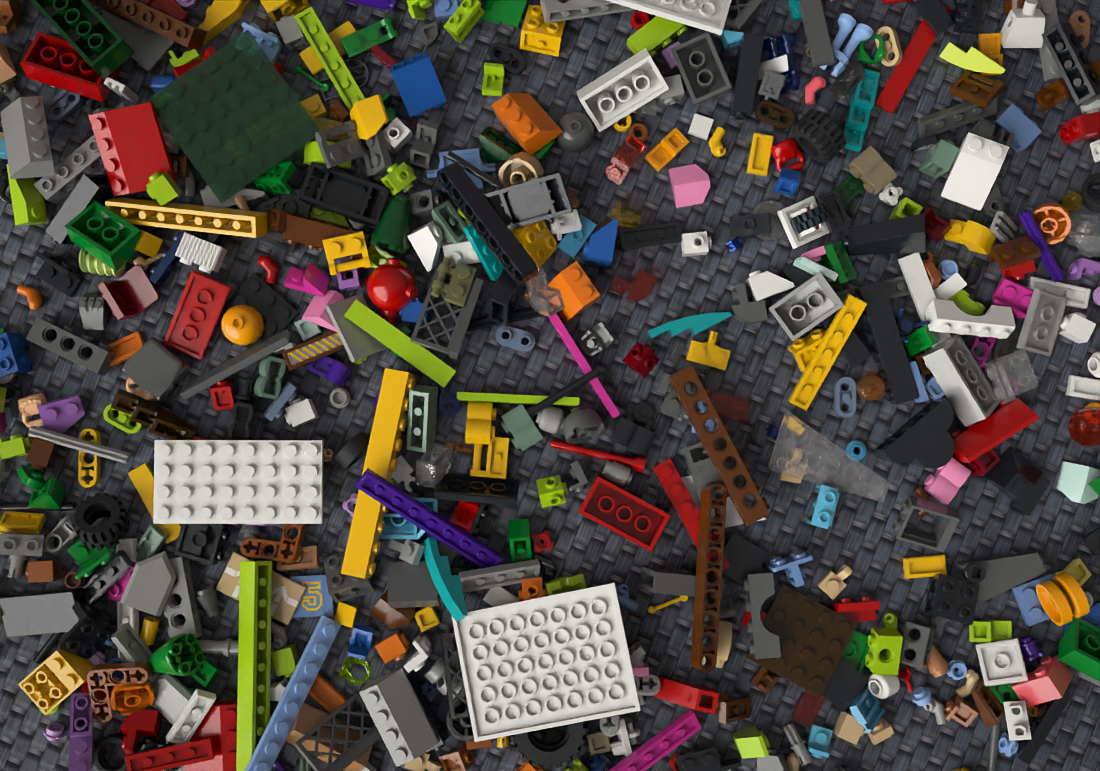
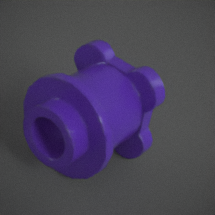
(1029, 648)

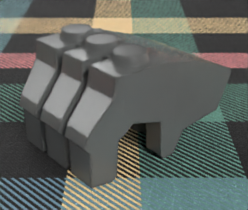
(93, 311)
(597, 339)

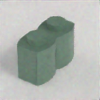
(271, 371)
(521, 427)

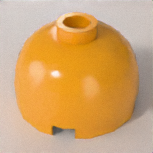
(242, 325)

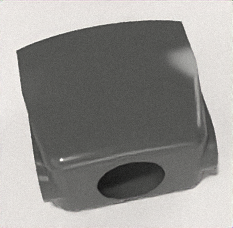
(156, 369)

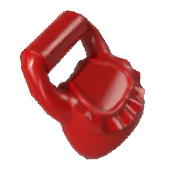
(785, 151)

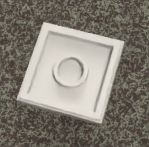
(1001, 662)

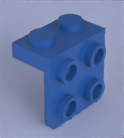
(13, 355)

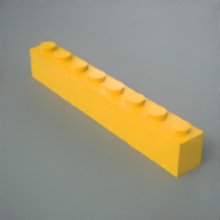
(190, 217)

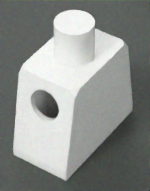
(1024, 27)

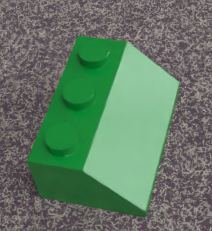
(104, 235)
(1081, 648)

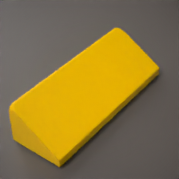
(310, 57)

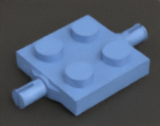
(471, 156)

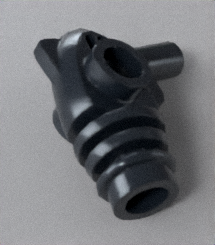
(13, 394)

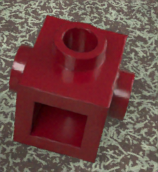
(641, 359)

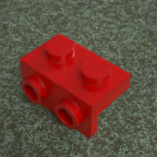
(857, 610)

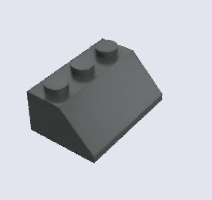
(701, 69)

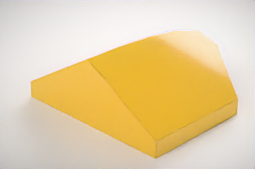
(369, 116)

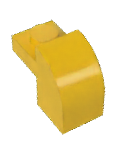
(972, 235)

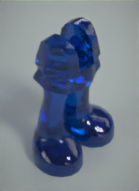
(786, 41)

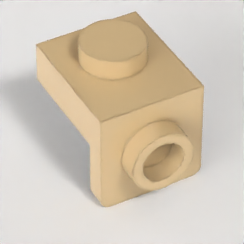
(881, 732)

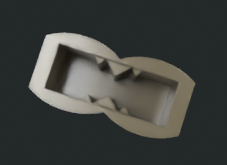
(872, 170)

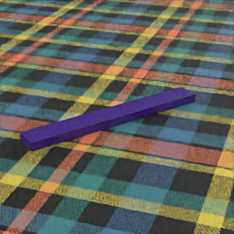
(428, 520)

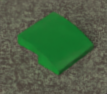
(504, 11)

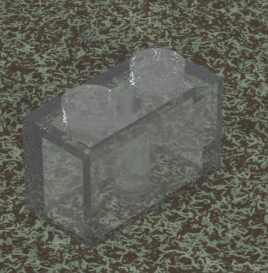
(433, 465)

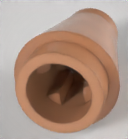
(937, 664)

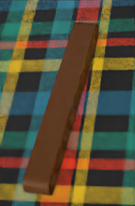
(713, 586)

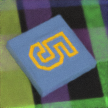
(316, 598)

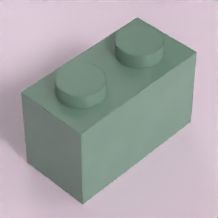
(939, 158)

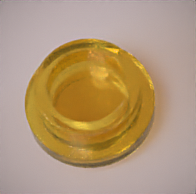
(1072, 201)

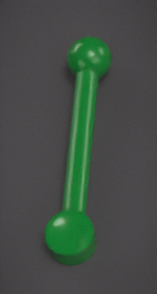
(324, 87)

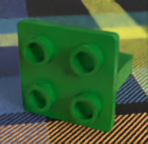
(839, 262)

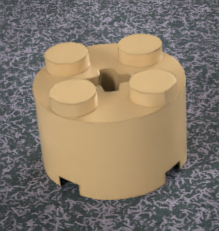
(518, 164)

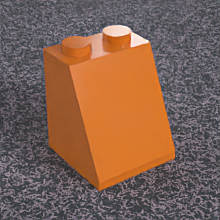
(576, 291)

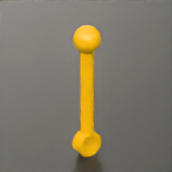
(652, 609)

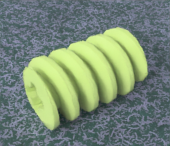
(91, 264)

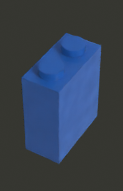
(418, 84)

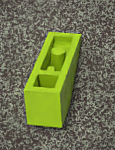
(26, 201)

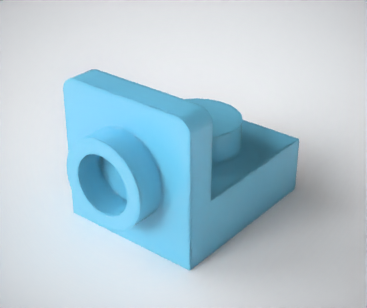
(819, 741)

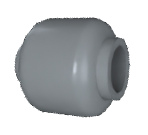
(550, 419)

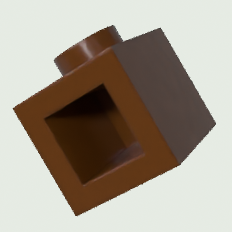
(42, 454)

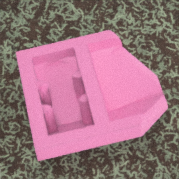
(689, 185)
(316, 311)

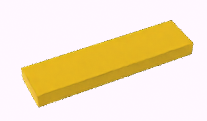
(144, 483)

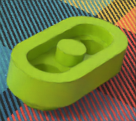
(122, 421)

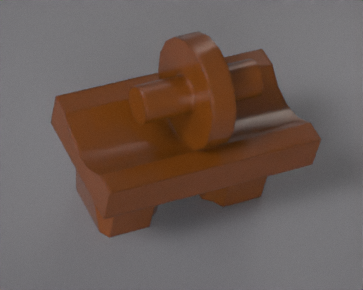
(1052, 95)

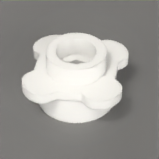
(892, 200)

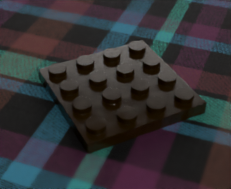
(809, 640)

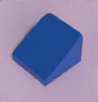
(788, 181)

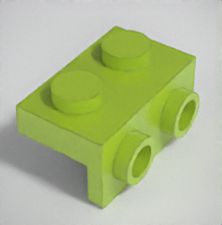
(464, 19)

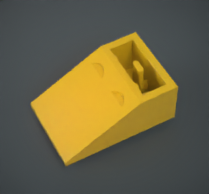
(56, 679)

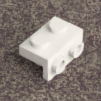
(460, 252)
(418, 659)

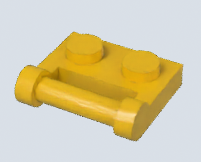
(344, 246)
(496, 459)

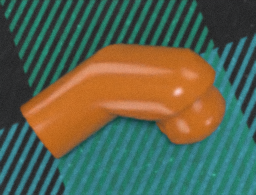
(33, 296)

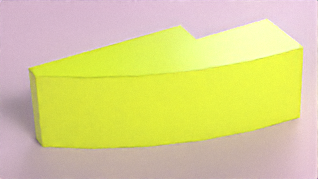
(972, 60)

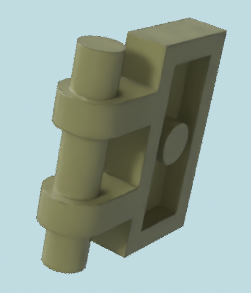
(459, 285)

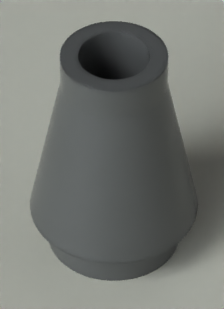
(208, 599)

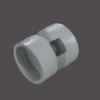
(437, 675)

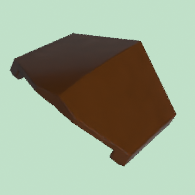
(392, 617)

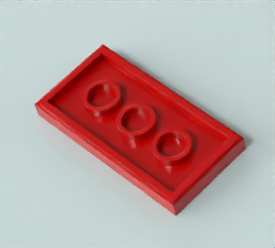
(197, 314)

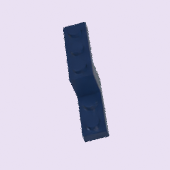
(162, 271)

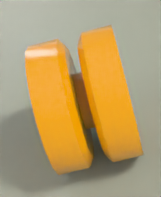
(1062, 599)

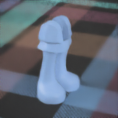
(861, 33)

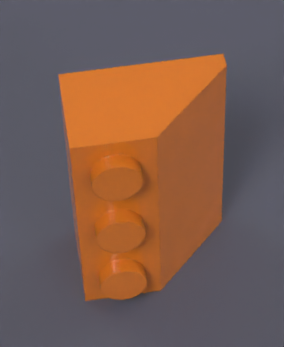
(526, 121)

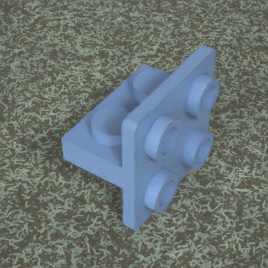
(790, 564)

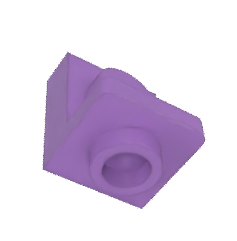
(1083, 266)

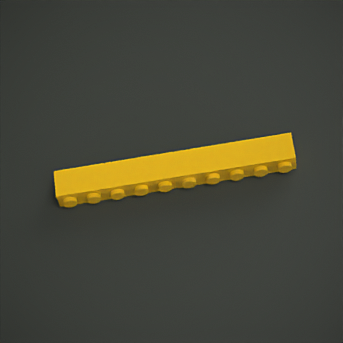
(381, 459)

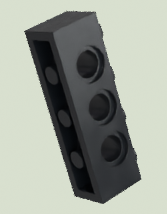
(1073, 63)

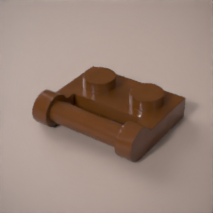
(977, 88)

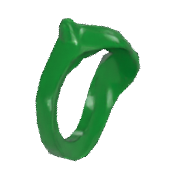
(878, 56)

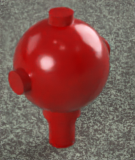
(391, 288)

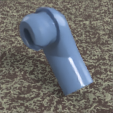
(623, 597)

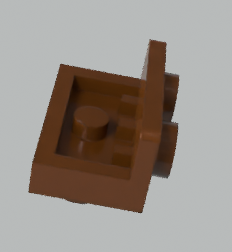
(1014, 252)

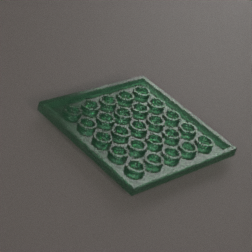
(234, 116)

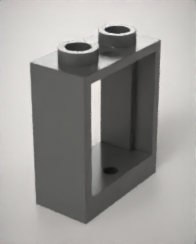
(944, 532)

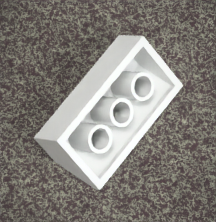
(622, 90)

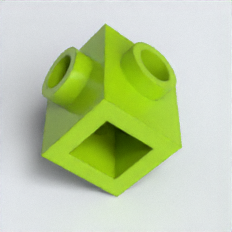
(399, 178)
(551, 491)

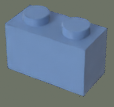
(1014, 121)

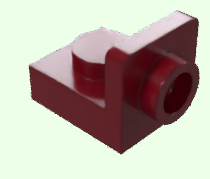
(983, 463)

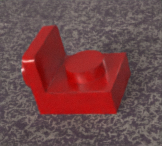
(223, 394)

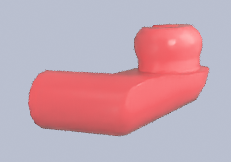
(810, 89)

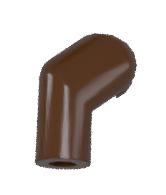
(921, 493)

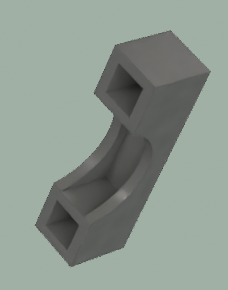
(759, 588)

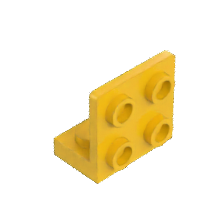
(541, 36)
(536, 241)

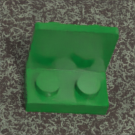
(88, 557)

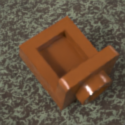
(960, 711)

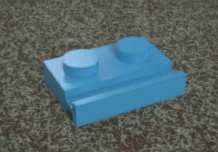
(866, 709)

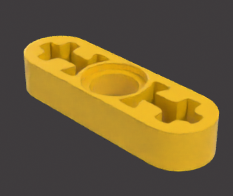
(82, 463)

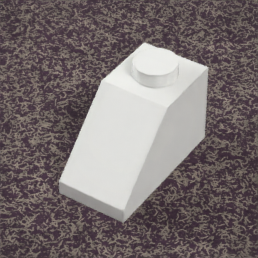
(427, 243)
(766, 285)

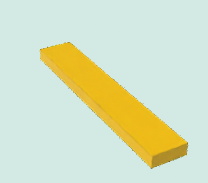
(827, 352)

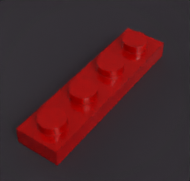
(171, 756)

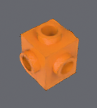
(532, 589)

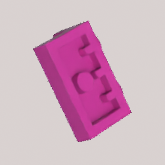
(1013, 295)

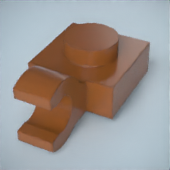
(934, 274)

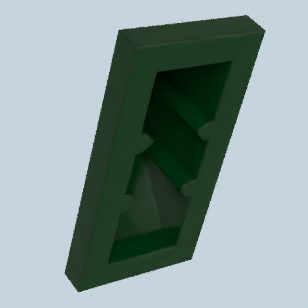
(496, 146)

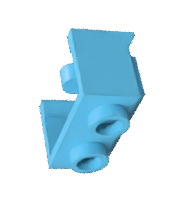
(824, 506)

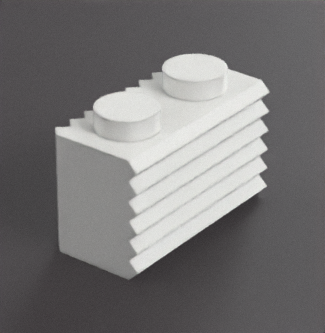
(200, 252)

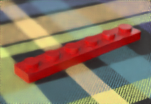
(682, 501)

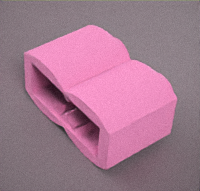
(946, 481)

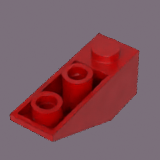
(688, 694)

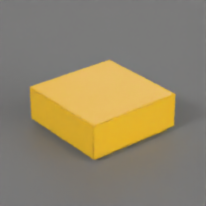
(427, 618)

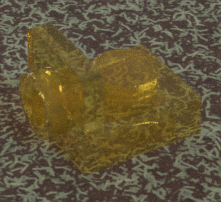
(627, 218)

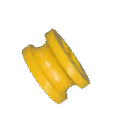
(623, 128)

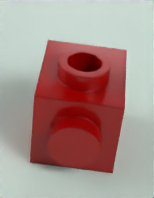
(1018, 272)

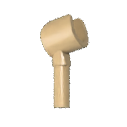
(145, 263)

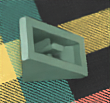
(449, 222)

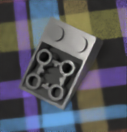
(701, 467)

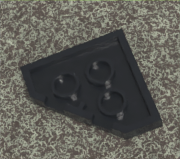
(287, 203)

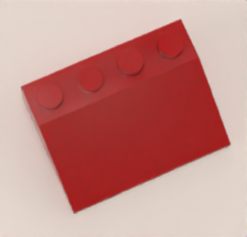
(131, 146)
(222, 726)

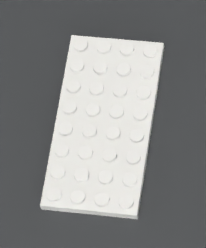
(238, 482)

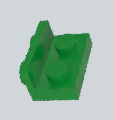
(276, 179)

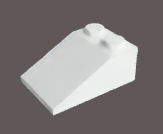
(974, 171)

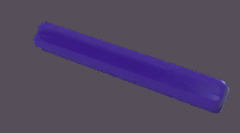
(1046, 254)

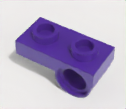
(331, 370)

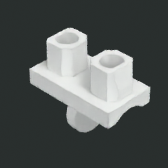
(1017, 720)
(623, 746)

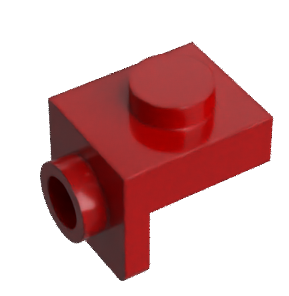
(465, 515)

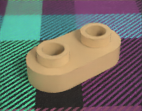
(891, 46)

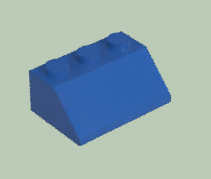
(600, 248)

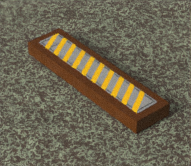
(312, 350)

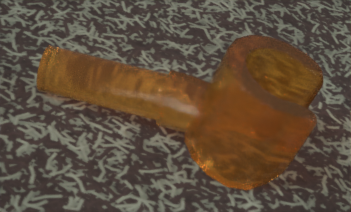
(458, 448)

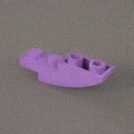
(81, 733)

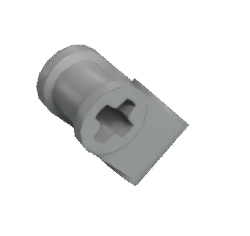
(64, 532)

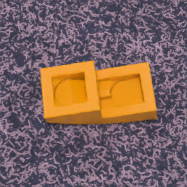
(990, 46)
(666, 149)

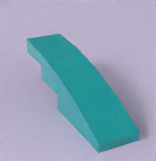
(860, 109)
(695, 323)
(448, 586)

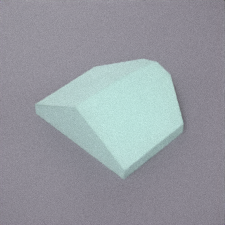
(1074, 482)

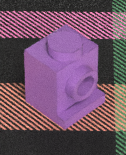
(349, 284)

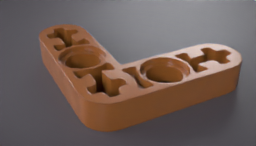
(279, 547)
(109, 679)

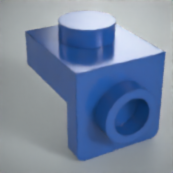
(361, 641)

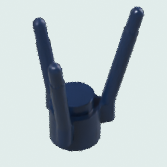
(905, 325)

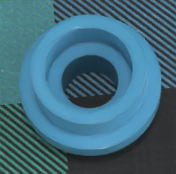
(849, 449)

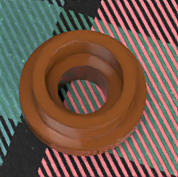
(639, 127)

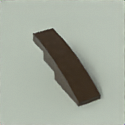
(155, 417)

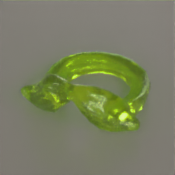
(346, 674)

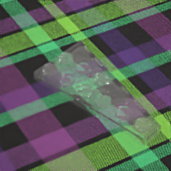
(812, 457)

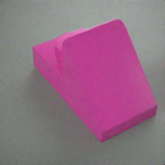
(307, 280)

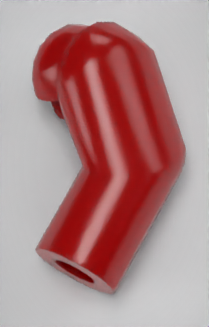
(271, 268)

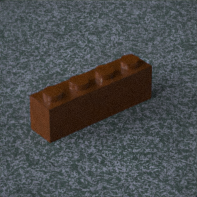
(312, 231)

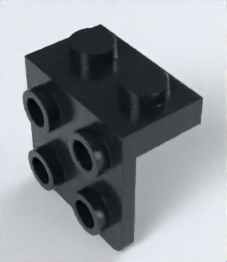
(89, 632)

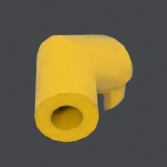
(715, 142)

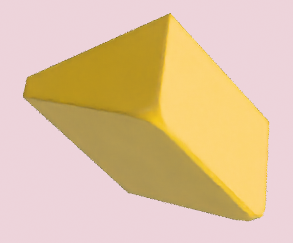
(346, 614)

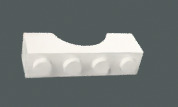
(948, 318)

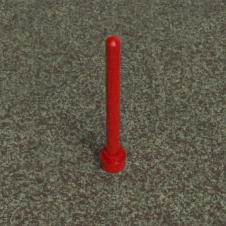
(636, 463)

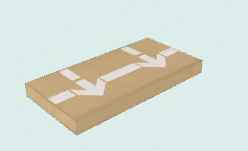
(285, 592)

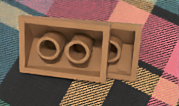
(310, 717)

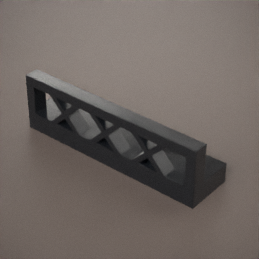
(1041, 727)

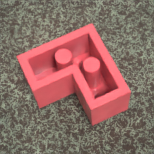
(1044, 683)

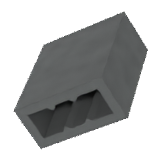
(411, 586)

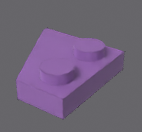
(61, 413)

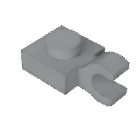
(410, 550)

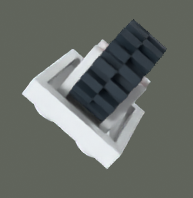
(805, 221)

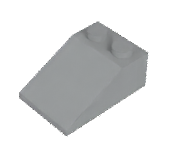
(806, 306)

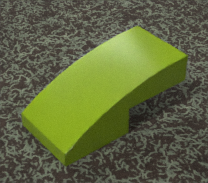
(990, 630)

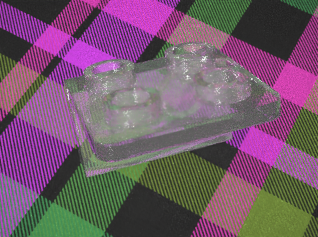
(1011, 375)

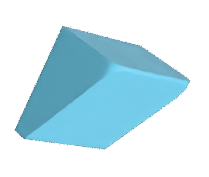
(730, 38)

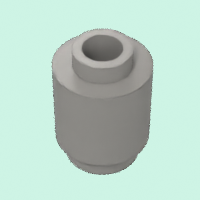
(617, 473)

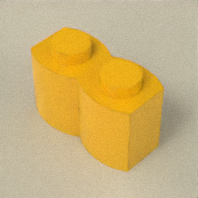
(479, 422)

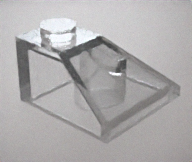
(1086, 233)

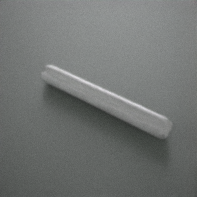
(79, 444)

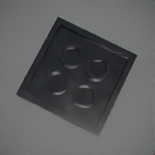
(275, 310)

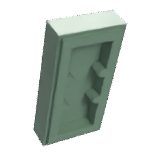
(150, 542)

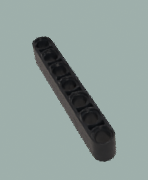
(487, 223)

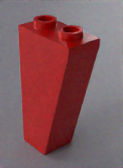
(1080, 128)

